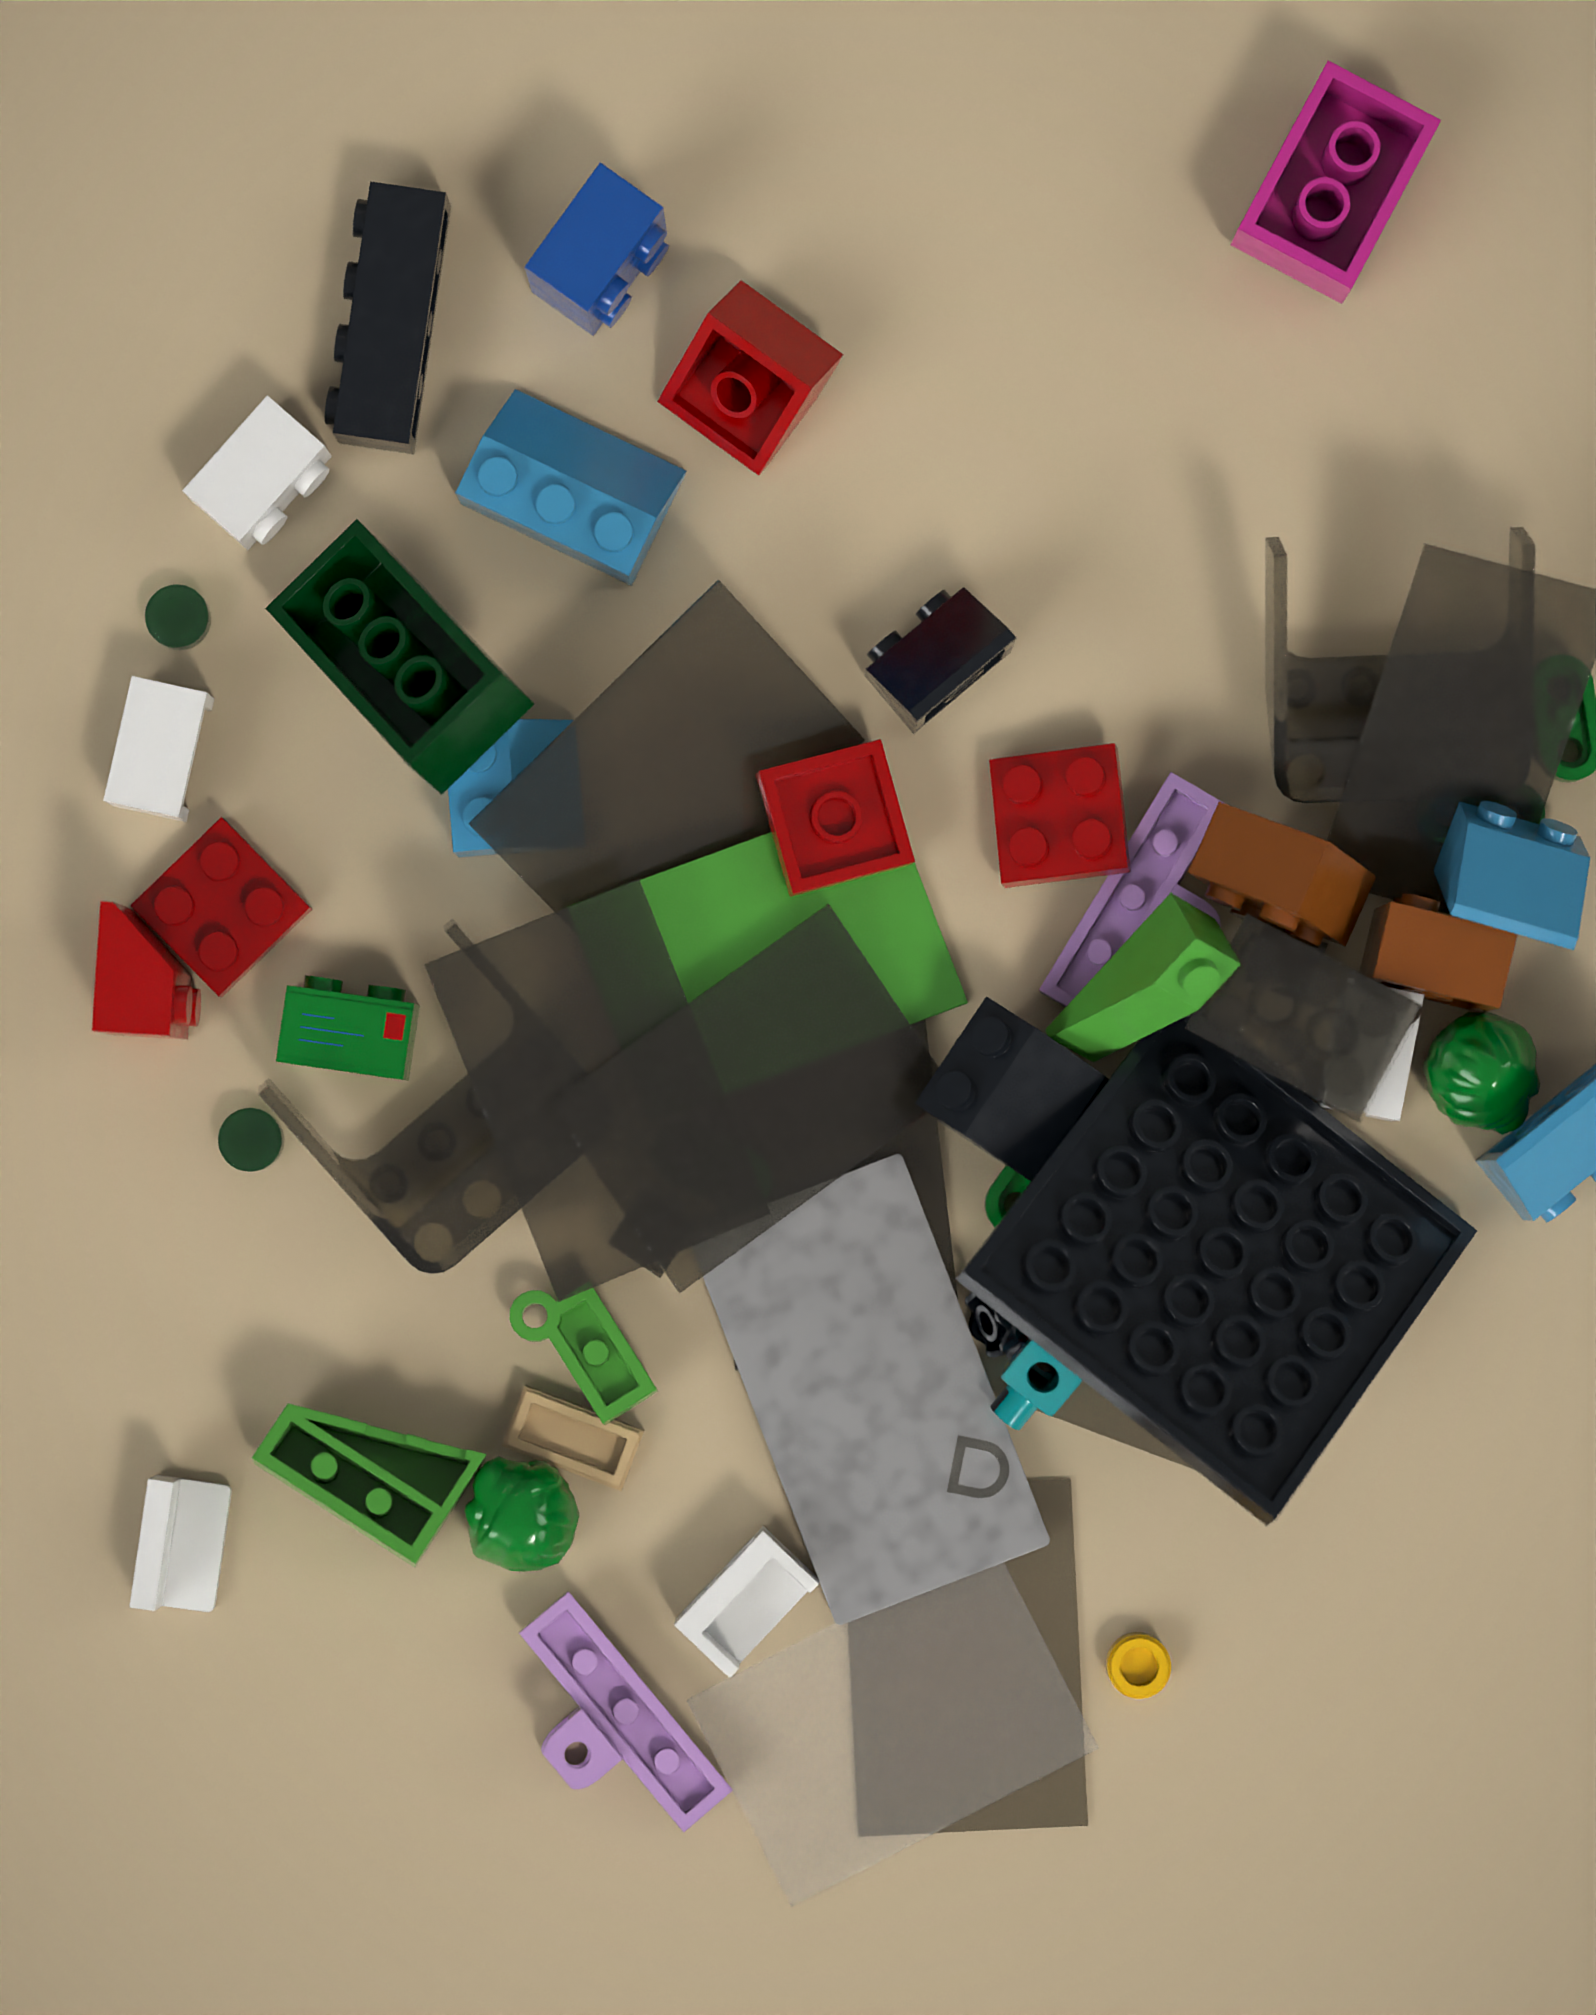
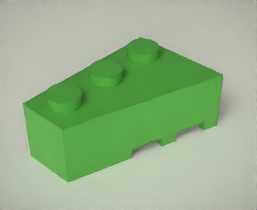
(370, 1477)

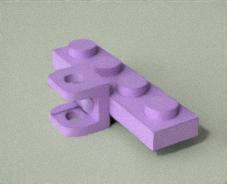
(1159, 860)
(617, 1718)

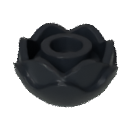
(993, 1329)

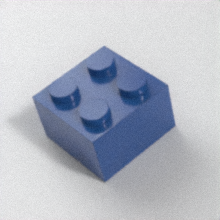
(598, 251)

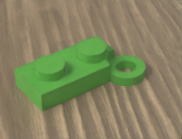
(590, 1349)

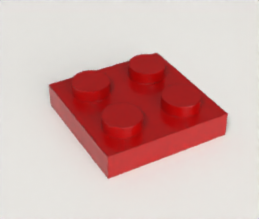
(1059, 815)
(835, 817)
(221, 907)

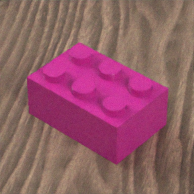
(1335, 182)

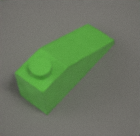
(1149, 983)

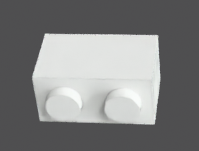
(259, 474)

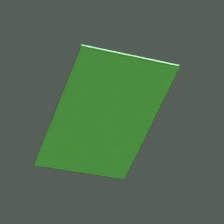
(737, 904)

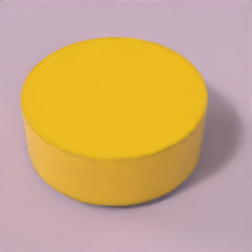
(1138, 1665)

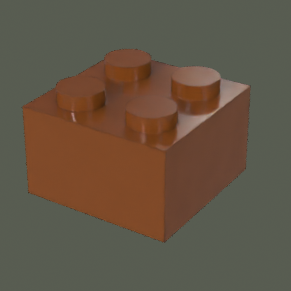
(1281, 876)
(1438, 954)

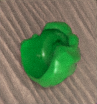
(1483, 1072)
(521, 1515)

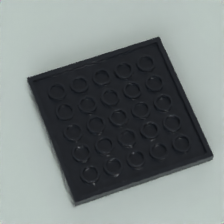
(1219, 1262)

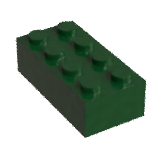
(399, 657)

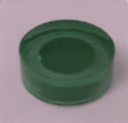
(178, 617)
(251, 1139)

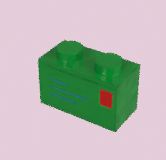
(348, 1030)

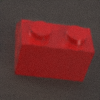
(749, 376)
(139, 981)

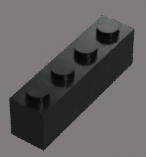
(390, 317)

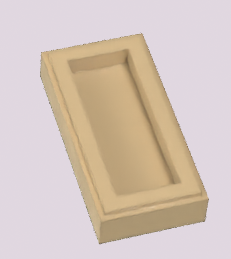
(572, 1438)

